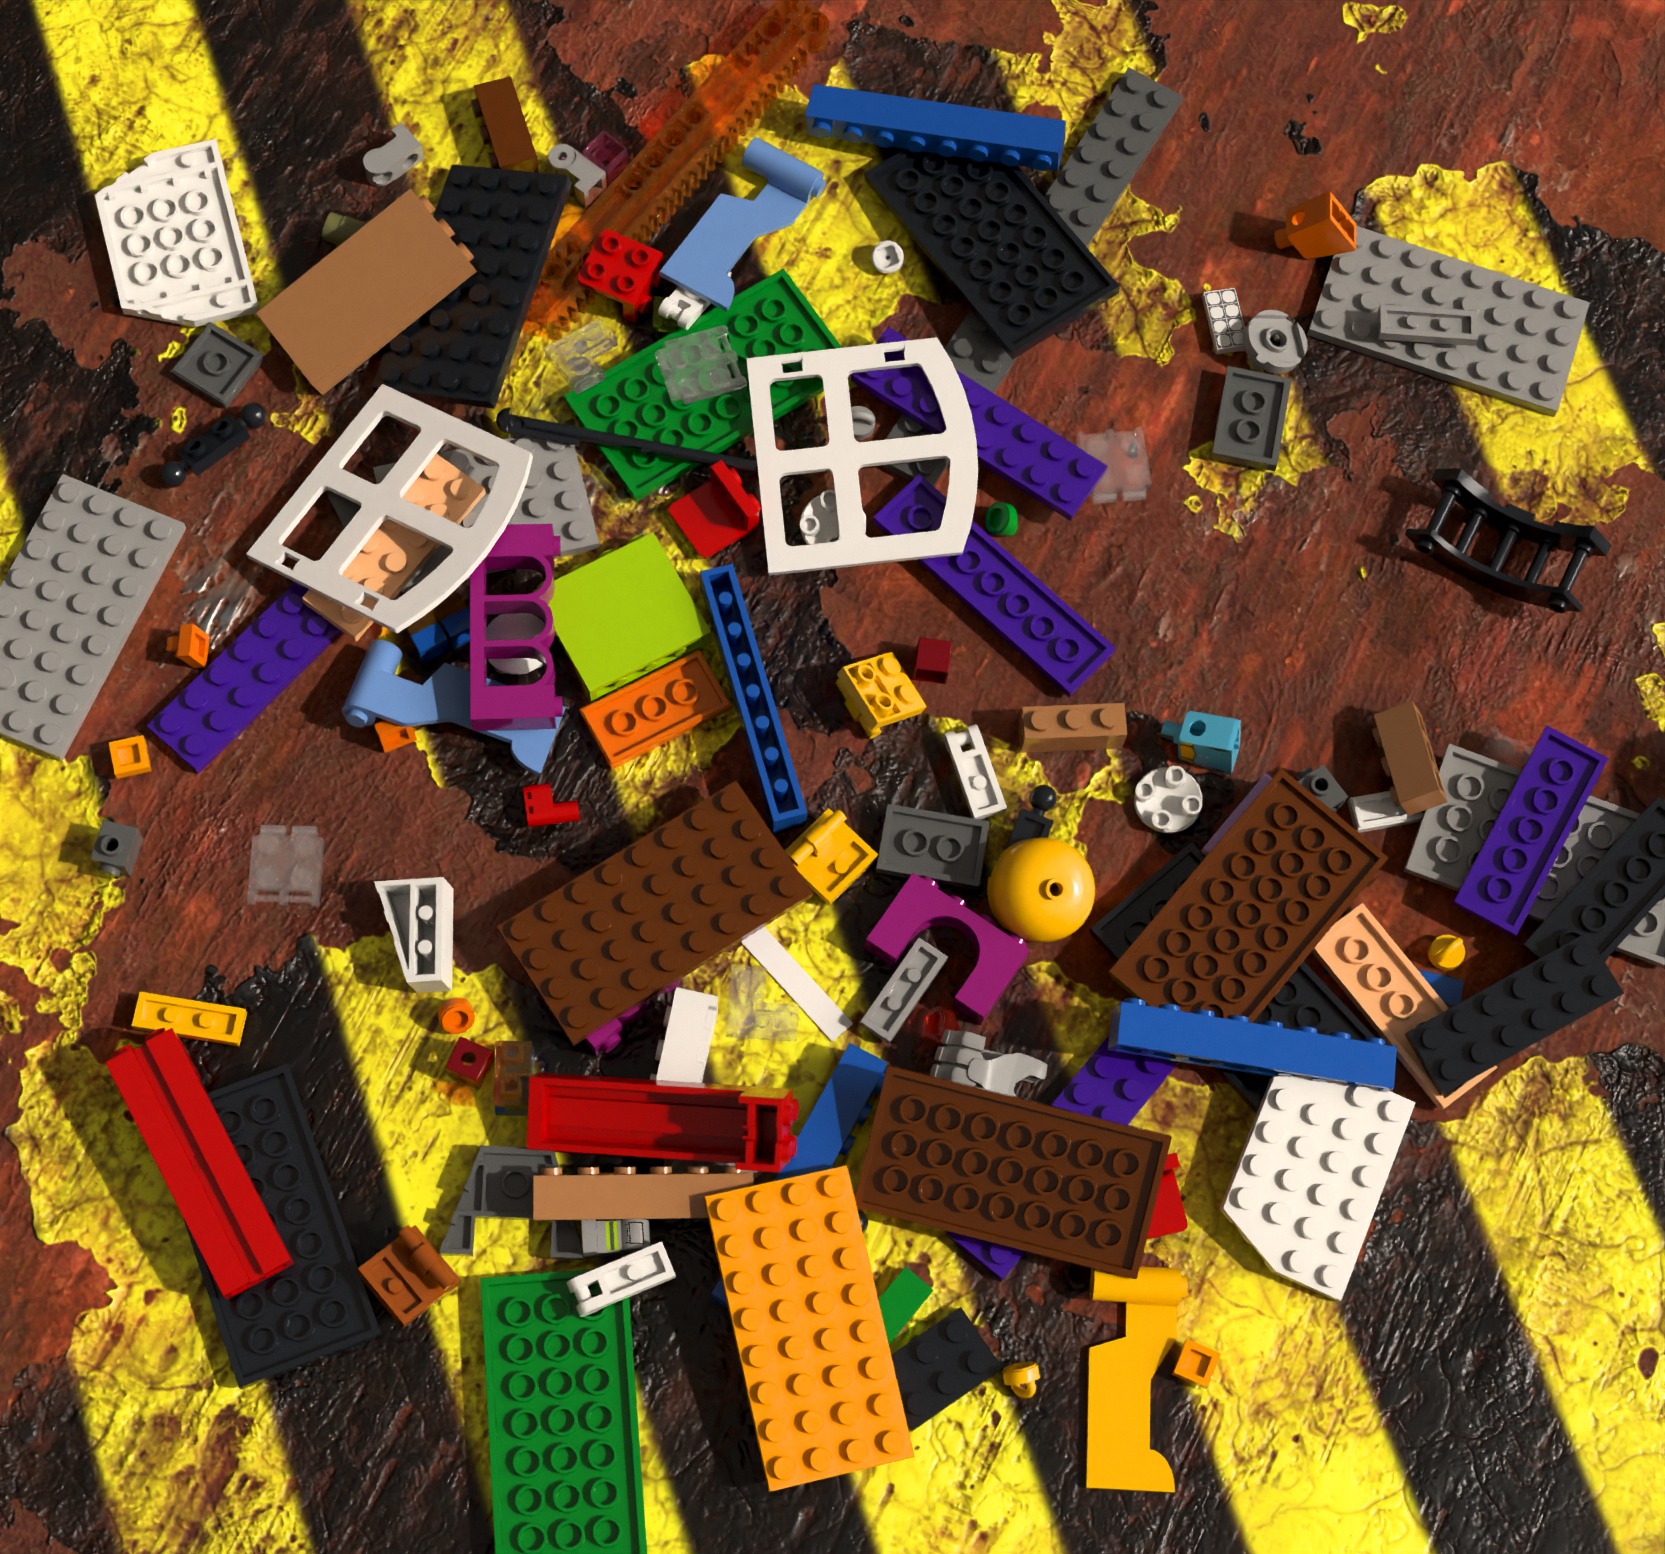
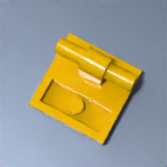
(878, 693)
(830, 855)

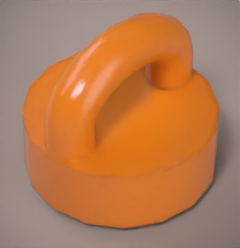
(456, 1015)

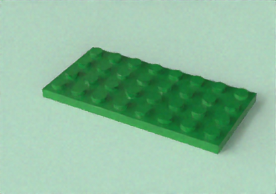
(635, 401)
(561, 1419)

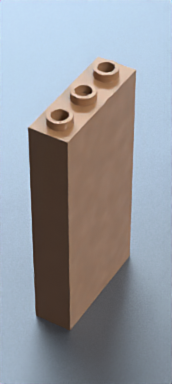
(367, 291)

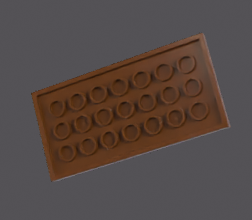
(1251, 907)
(654, 912)
(1012, 1171)

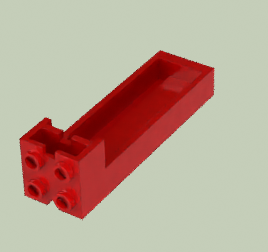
(663, 1120)
(199, 1162)

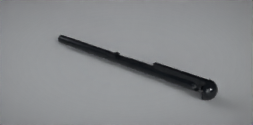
(573, 435)

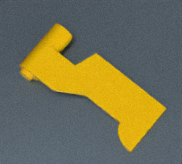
(1121, 1380)

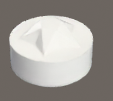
(887, 257)

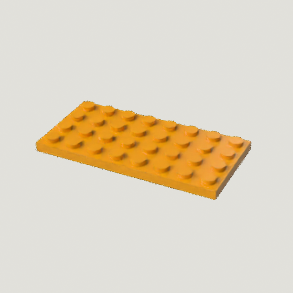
(808, 1328)

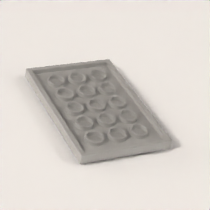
(551, 496)

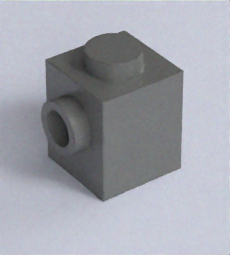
(1323, 786)
(116, 849)

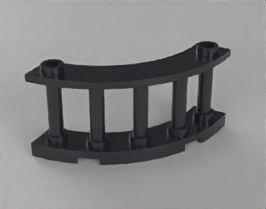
(1515, 523)

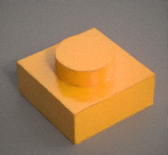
(130, 756)
(1196, 1364)

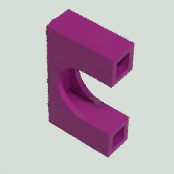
(924, 906)

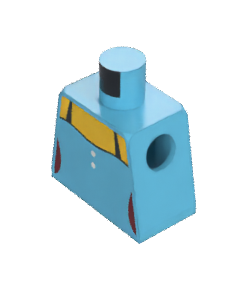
(1205, 740)

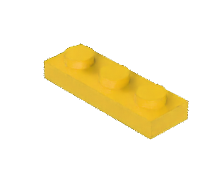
(190, 1018)

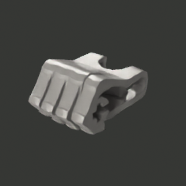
(969, 1063)

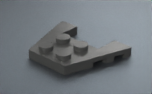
(503, 1189)

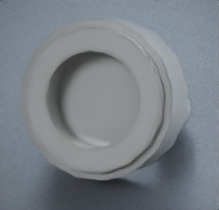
(863, 422)

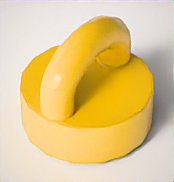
(1446, 952)
(1019, 1374)

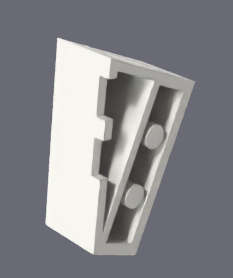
(421, 929)
(687, 1038)

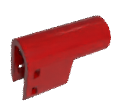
(542, 810)

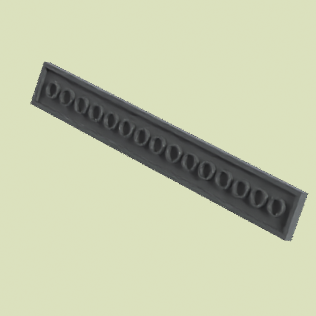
(1084, 199)

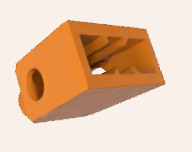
(1318, 228)

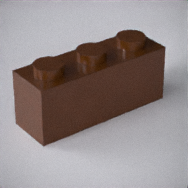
(504, 126)

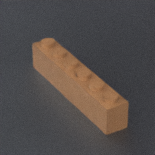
(630, 1194)

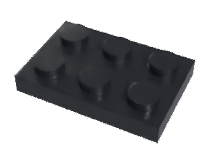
(941, 1367)

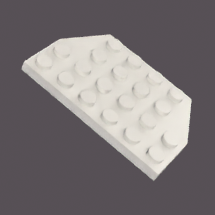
(177, 239)
(1314, 1176)

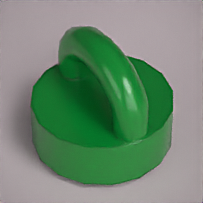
(1001, 519)

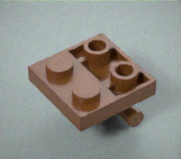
(408, 1276)

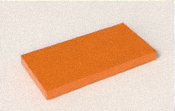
(655, 709)

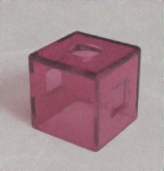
(608, 150)

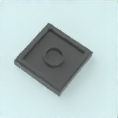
(217, 365)

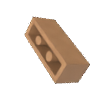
(1072, 727)
(1409, 758)

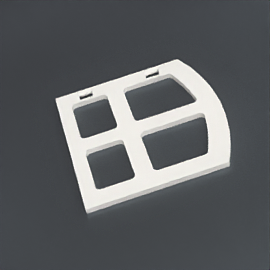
(846, 456)
(386, 502)

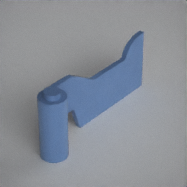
(733, 223)
(439, 700)

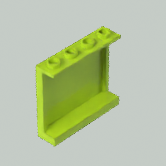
(625, 616)

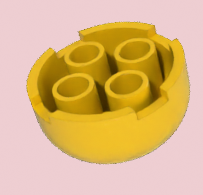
(1021, 892)

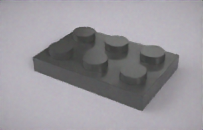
(1251, 418)
(932, 845)

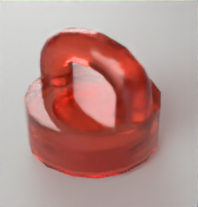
(937, 1021)

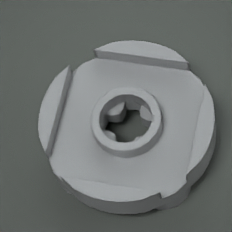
(1266, 355)

